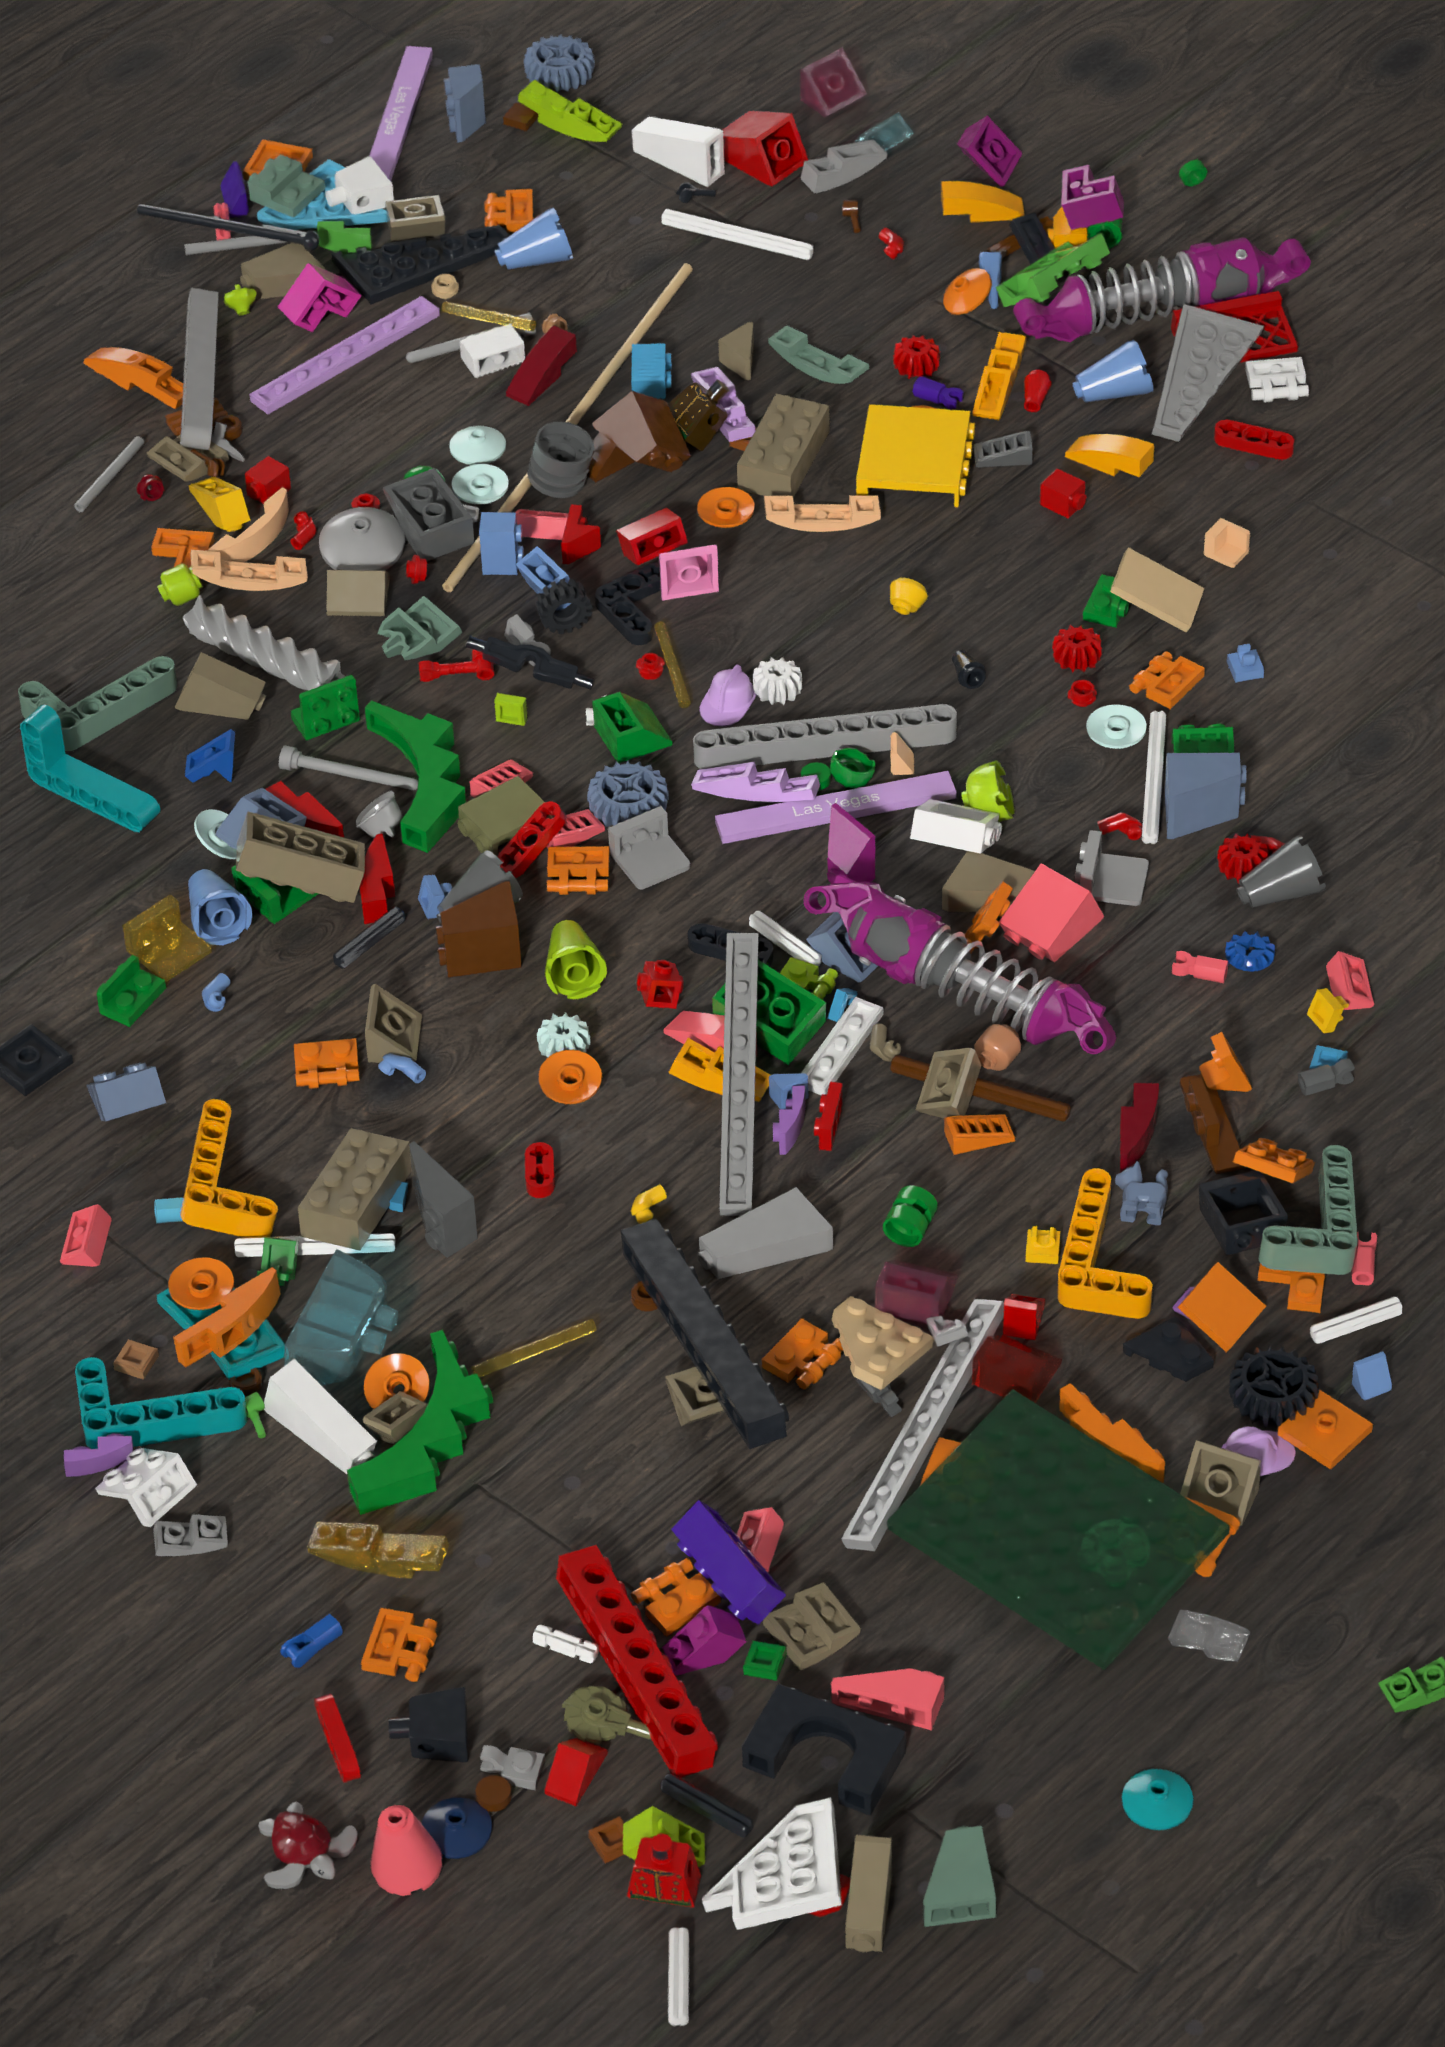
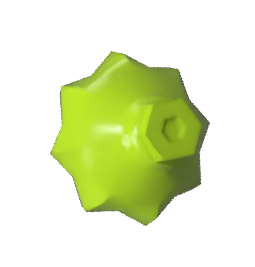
(240, 299)

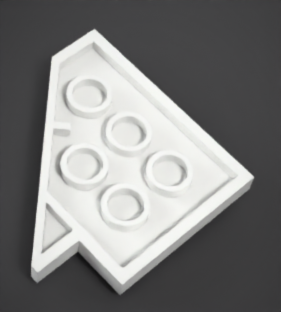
(786, 1872)

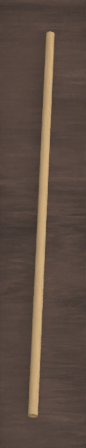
(580, 410)

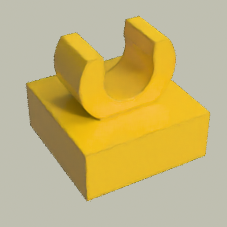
(1326, 1010)
(1043, 1246)

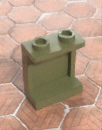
(498, 814)

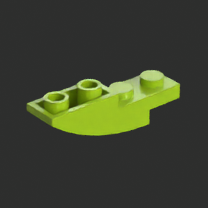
(573, 119)

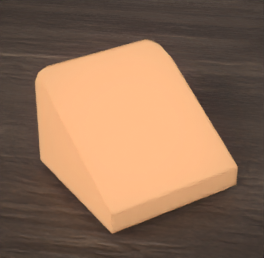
(901, 756)

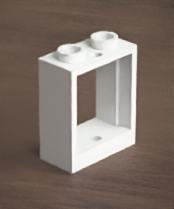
(955, 826)

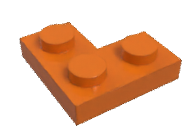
(180, 543)
(1304, 1290)

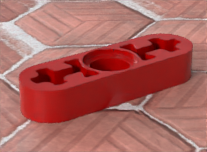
(1279, 446)
(550, 827)
(337, 1738)

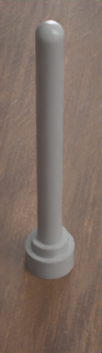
(454, 345)
(292, 759)

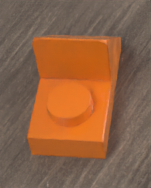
(1225, 1069)

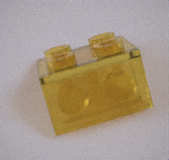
(163, 940)

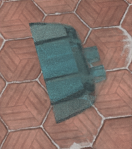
(341, 1321)

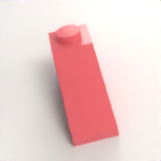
(699, 1027)
(896, 1695)

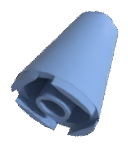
(535, 243)
(1115, 375)
(217, 908)

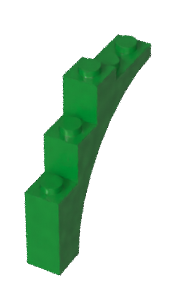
(428, 749)
(411, 1464)

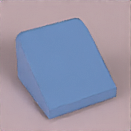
(781, 1087)
(1371, 1376)

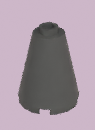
(1282, 876)
(479, 877)

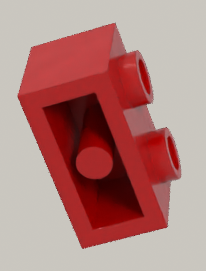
(652, 536)

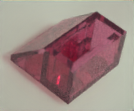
(913, 1290)

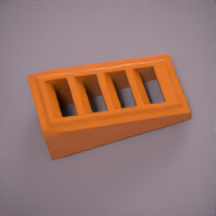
(960, 1128)

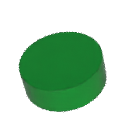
(1193, 173)
(819, 769)

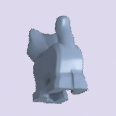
(1142, 1196)

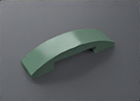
(823, 366)

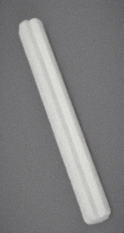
(375, 1244)

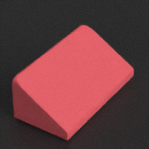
(541, 524)
(1350, 980)
(86, 1237)
(761, 1533)

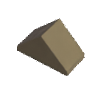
(737, 350)
(395, 1417)

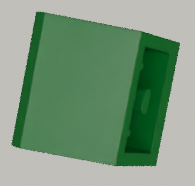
(628, 727)

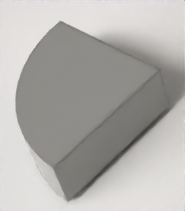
(946, 1330)

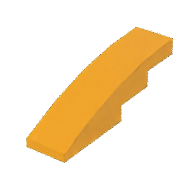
(999, 376)

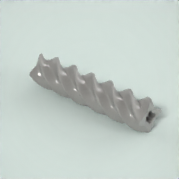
(259, 647)

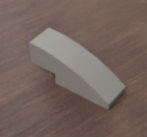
(841, 165)

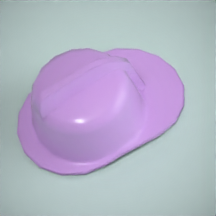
(727, 698)
(1262, 1445)

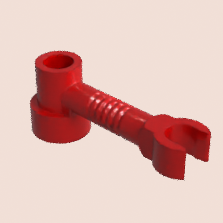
(432, 670)

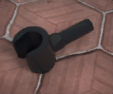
(687, 190)

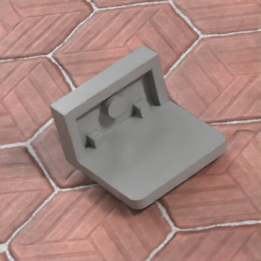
(646, 849)
(1110, 876)

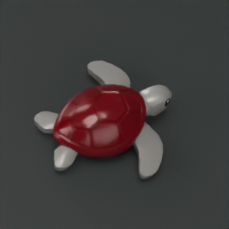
(302, 1845)

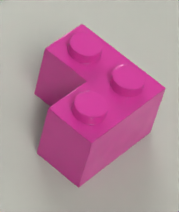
(315, 294)

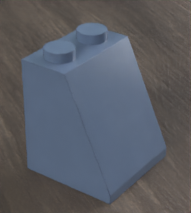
(1202, 791)

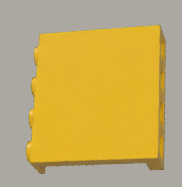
(915, 450)

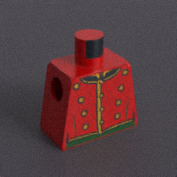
(665, 1872)

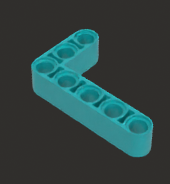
(77, 780)
(157, 1418)

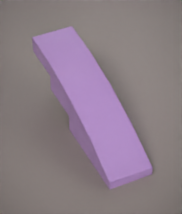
(737, 424)
(745, 783)

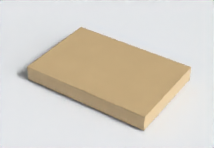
(1157, 590)

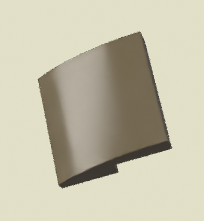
(182, 461)
(812, 1626)

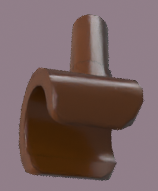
(850, 209)
(215, 465)

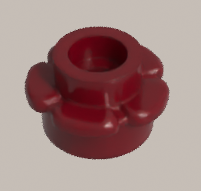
(154, 492)

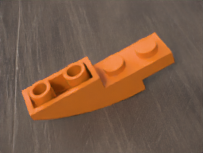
(139, 369)
(238, 1318)
(1118, 1438)

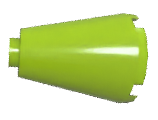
(573, 962)

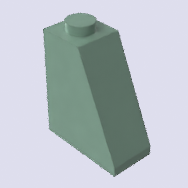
(961, 1880)

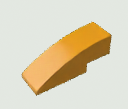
(979, 201)
(1112, 453)
(705, 1069)

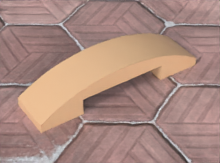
(822, 517)
(259, 534)
(248, 576)

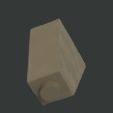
(276, 271)
(220, 690)
(977, 878)
(869, 1893)

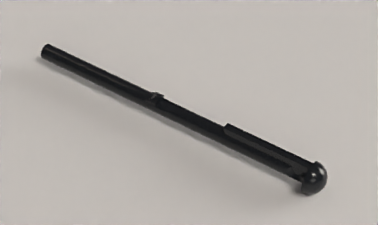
(309, 239)

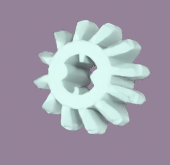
(563, 1034)

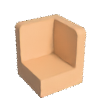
(1226, 543)

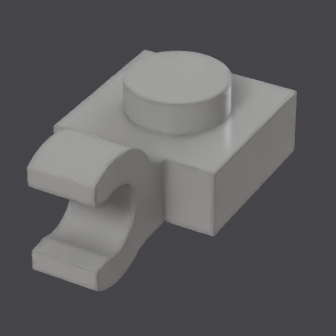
(521, 633)
(519, 1767)

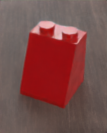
(764, 145)

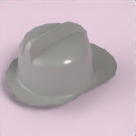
(380, 816)

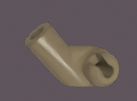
(880, 1046)

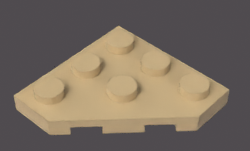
(877, 1342)

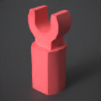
(1200, 967)
(1364, 1261)

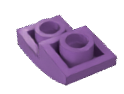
(790, 1120)
(111, 1452)

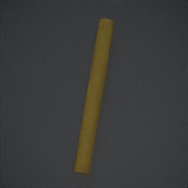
(489, 316)
(672, 664)
(534, 1348)

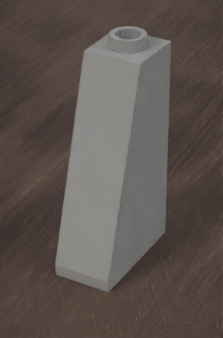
(766, 1236)

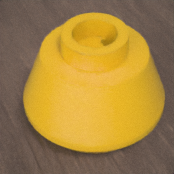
(907, 595)

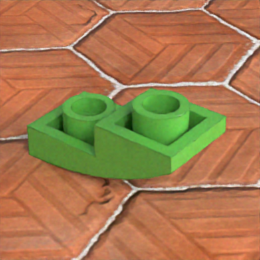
(338, 238)
(1415, 1689)

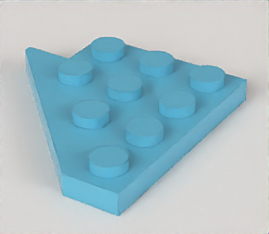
(319, 208)

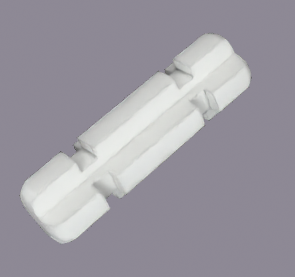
(565, 1643)

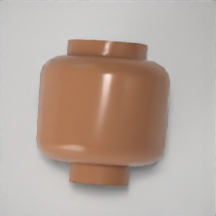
(998, 1047)

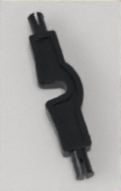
(545, 668)

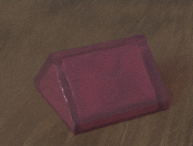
(830, 83)

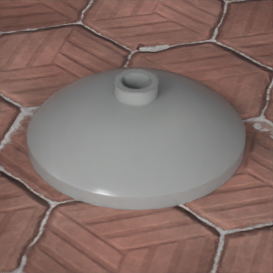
(362, 540)

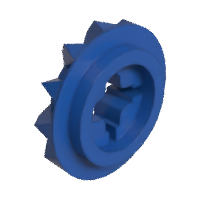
(1257, 959)

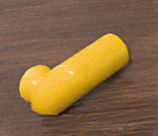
(645, 1200)

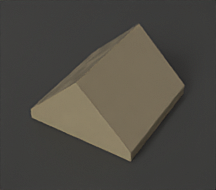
(415, 218)
(357, 592)
(390, 1026)
(949, 1083)
(692, 1396)
(1222, 1479)

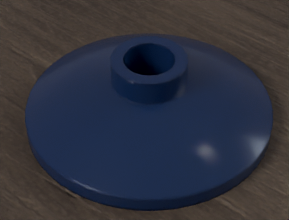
(460, 1838)

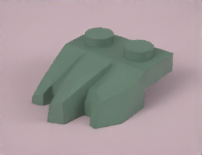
(417, 631)

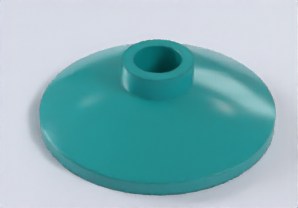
(1157, 1810)

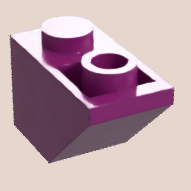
(705, 1641)

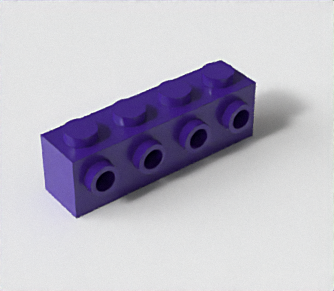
(728, 1563)

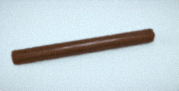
(991, 1091)

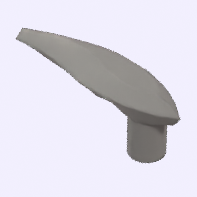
(218, 439)

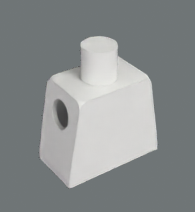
(361, 187)

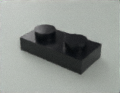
(1031, 236)

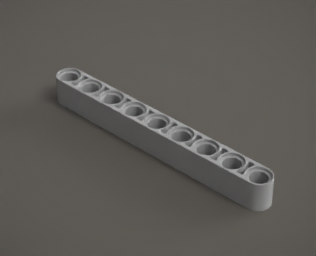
(199, 369)
(824, 735)

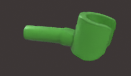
(254, 1405)

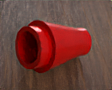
(1036, 387)

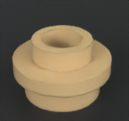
(445, 286)

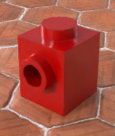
(266, 479)
(1062, 493)

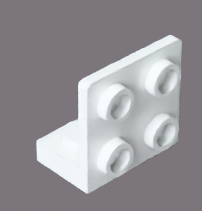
(150, 1482)

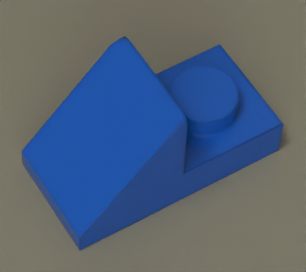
(212, 756)

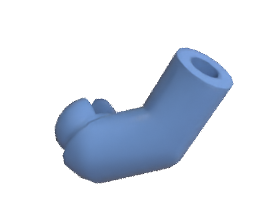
(212, 993)

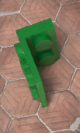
(327, 708)
(268, 898)

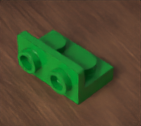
(1105, 606)
(1214, 739)
(129, 992)

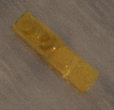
(371, 1551)

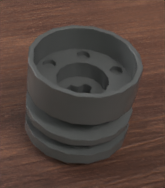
(560, 459)

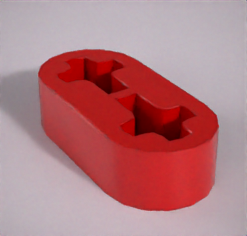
(543, 1170)

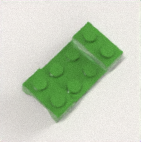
(1040, 277)

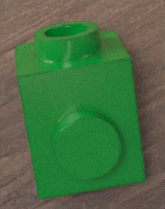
(280, 1255)

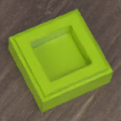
(510, 709)

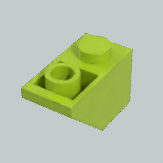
(658, 1822)

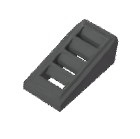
(1011, 449)

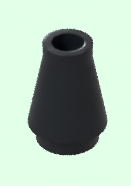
(968, 670)

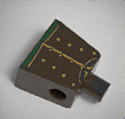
(699, 412)

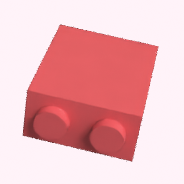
(1050, 915)

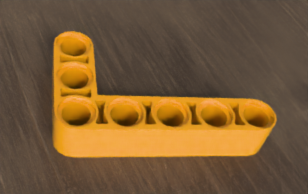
(214, 1206)
(1090, 1287)

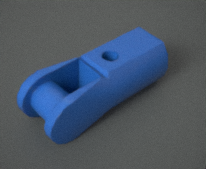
(313, 1639)

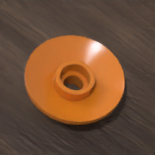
(967, 291)
(725, 507)
(566, 1067)
(200, 1283)
(393, 1371)

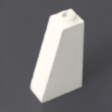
(682, 147)
(317, 1417)

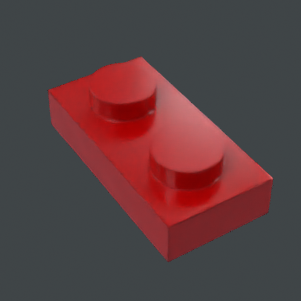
(831, 1108)

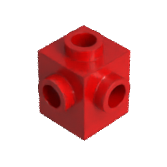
(660, 984)

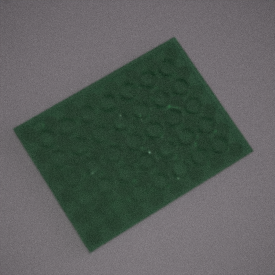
(1058, 1528)

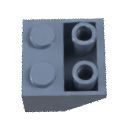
(465, 100)
(261, 803)
(126, 1093)

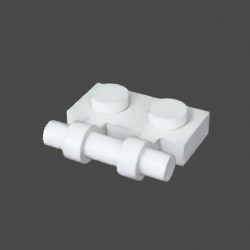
(1277, 373)

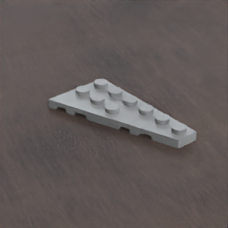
(1200, 362)

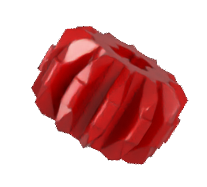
(916, 357)
(1077, 648)
(1240, 855)

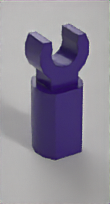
(937, 393)

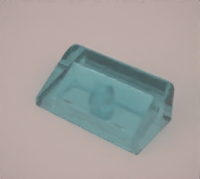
(888, 132)

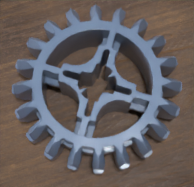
(559, 62)
(626, 792)

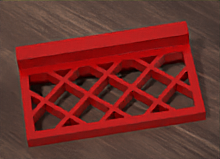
(1255, 310)

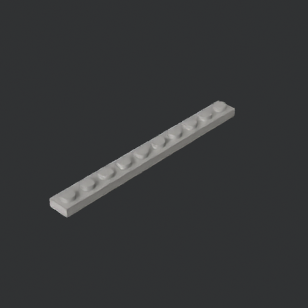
(739, 1074)
(922, 1428)

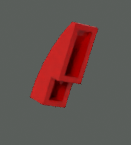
(317, 815)
(377, 881)

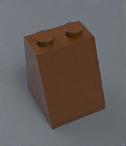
(645, 431)
(480, 934)

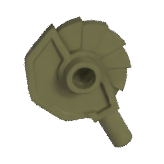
(600, 1715)

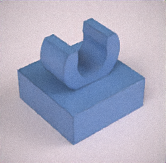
(1245, 664)
(432, 894)

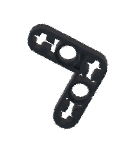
(616, 599)
(708, 947)

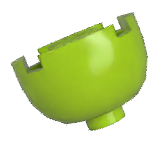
(988, 791)

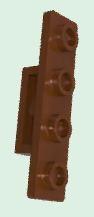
(1211, 1123)

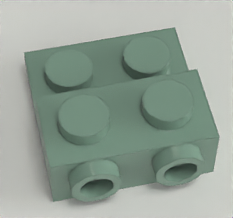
(284, 186)

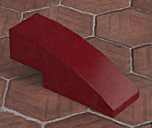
(542, 365)
(1138, 1123)

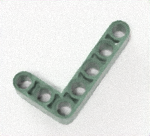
(106, 706)
(1324, 1249)

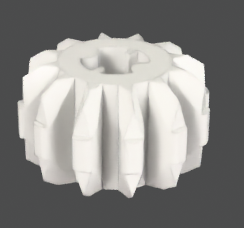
(777, 681)

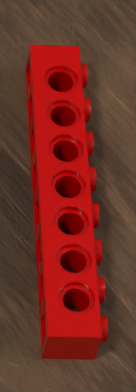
(636, 1661)

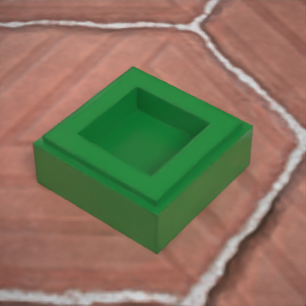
(764, 1660)

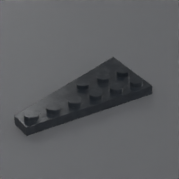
(415, 261)

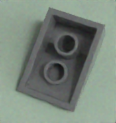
(430, 515)
(443, 1203)

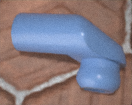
(404, 1064)

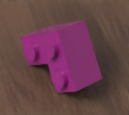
(1090, 200)

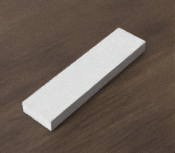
(841, 1044)

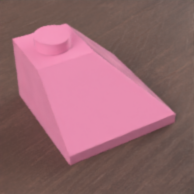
(689, 572)

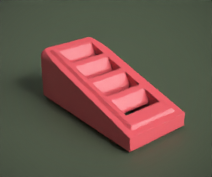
(484, 781)
(576, 835)

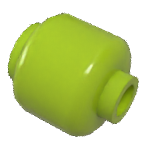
(179, 585)

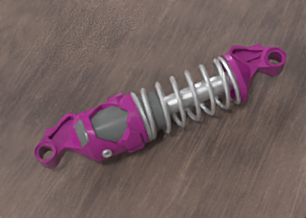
(1192, 278)
(922, 951)

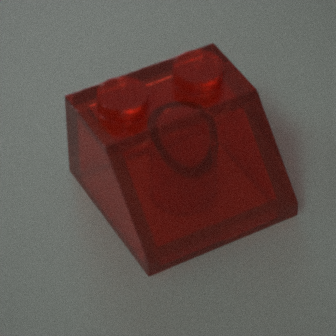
(1010, 1365)

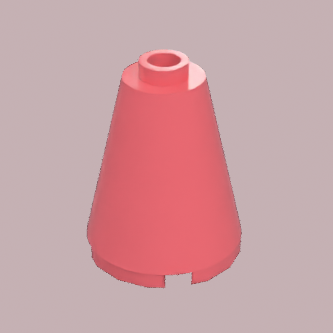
(404, 1853)

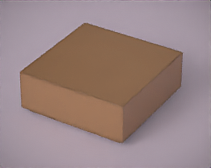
(136, 1359)

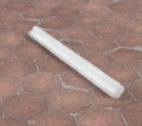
(737, 234)
(1154, 777)

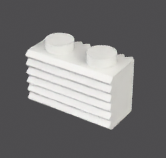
(492, 350)

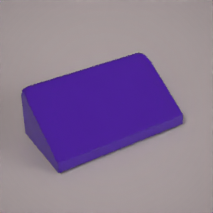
(234, 191)

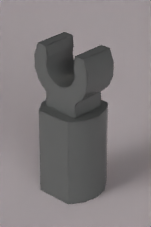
(1325, 1077)
(885, 1397)

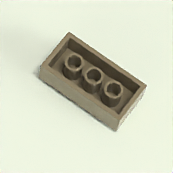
(783, 447)
(300, 857)
(354, 1189)

